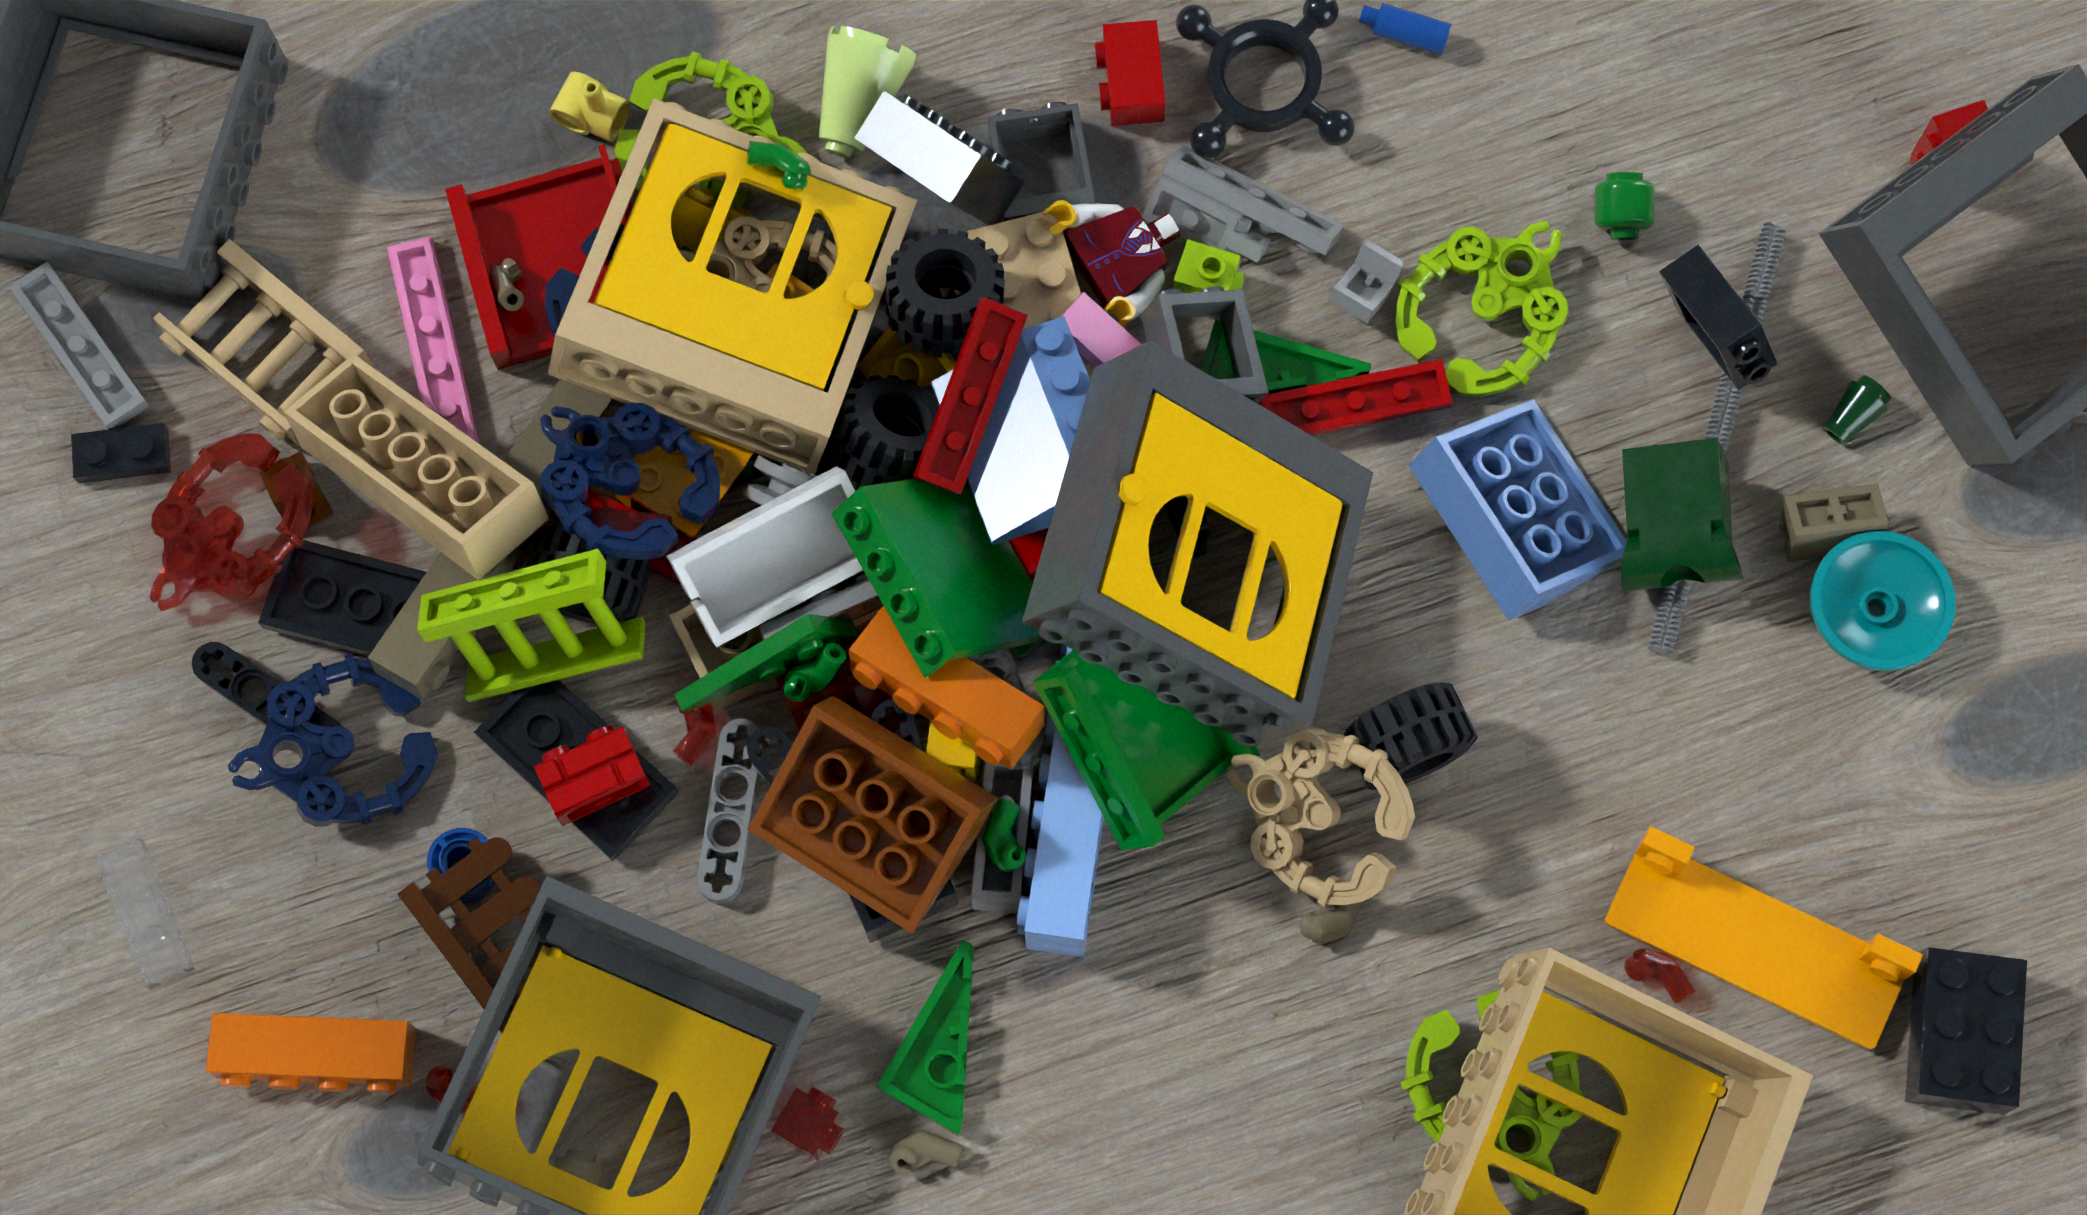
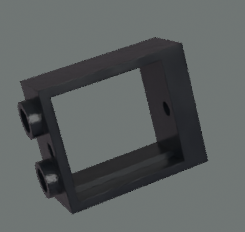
(1719, 318)

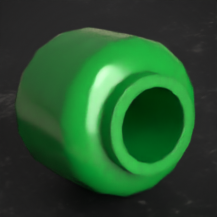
(1624, 205)

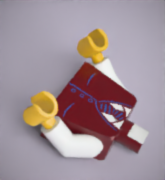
(1116, 253)

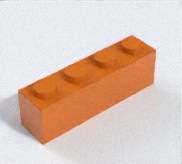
(957, 697)
(311, 1051)

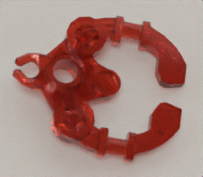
(200, 548)

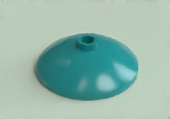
(1899, 578)

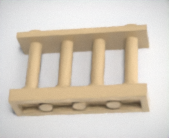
(272, 300)

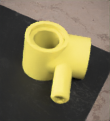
(589, 108)

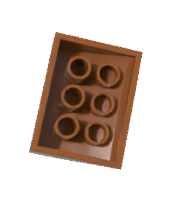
(871, 812)

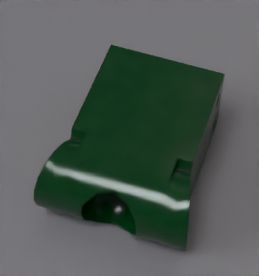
(1677, 515)

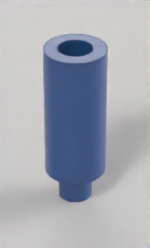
(1407, 27)

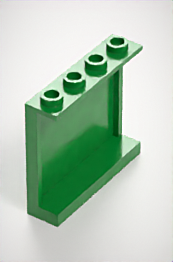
(938, 571)
(1132, 748)

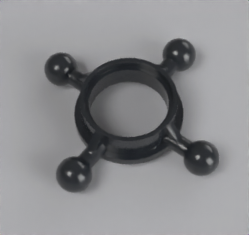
(1209, 138)

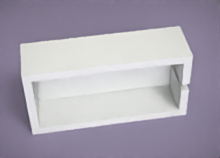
(768, 558)

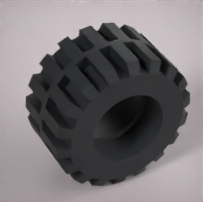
(936, 263)
(882, 429)
(623, 582)
(1417, 730)

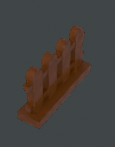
(479, 925)

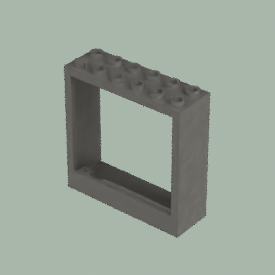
(29, 51)
(1917, 203)

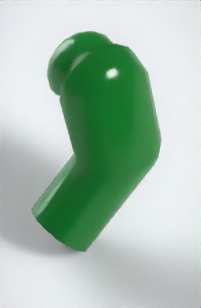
(814, 674)

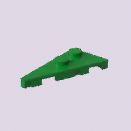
(1284, 362)
(769, 658)
(932, 1059)

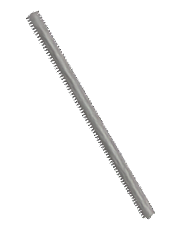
(1721, 422)

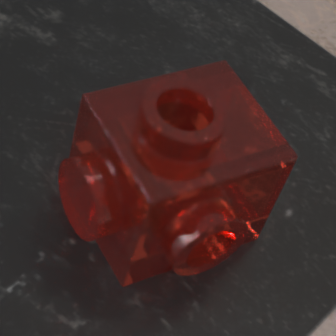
(809, 1123)

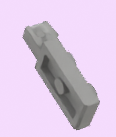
(1205, 219)

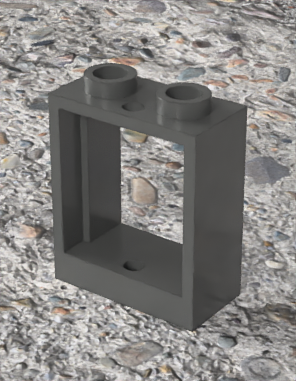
(1050, 120)
(1212, 301)

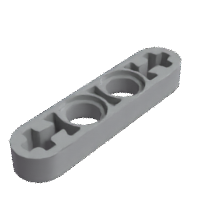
(726, 810)

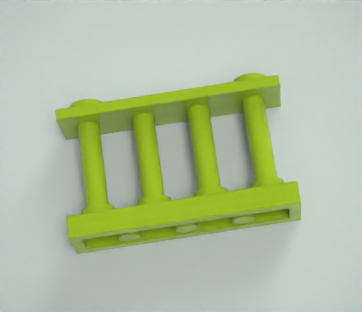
(525, 593)

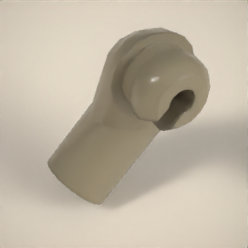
(502, 280)
(1329, 924)
(922, 1148)

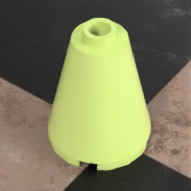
(855, 76)

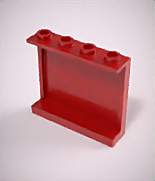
(541, 229)

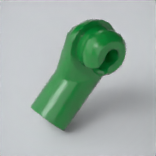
(783, 158)
(1000, 840)

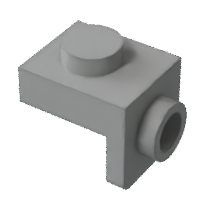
(1367, 282)

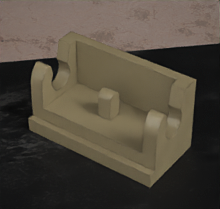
(1828, 517)

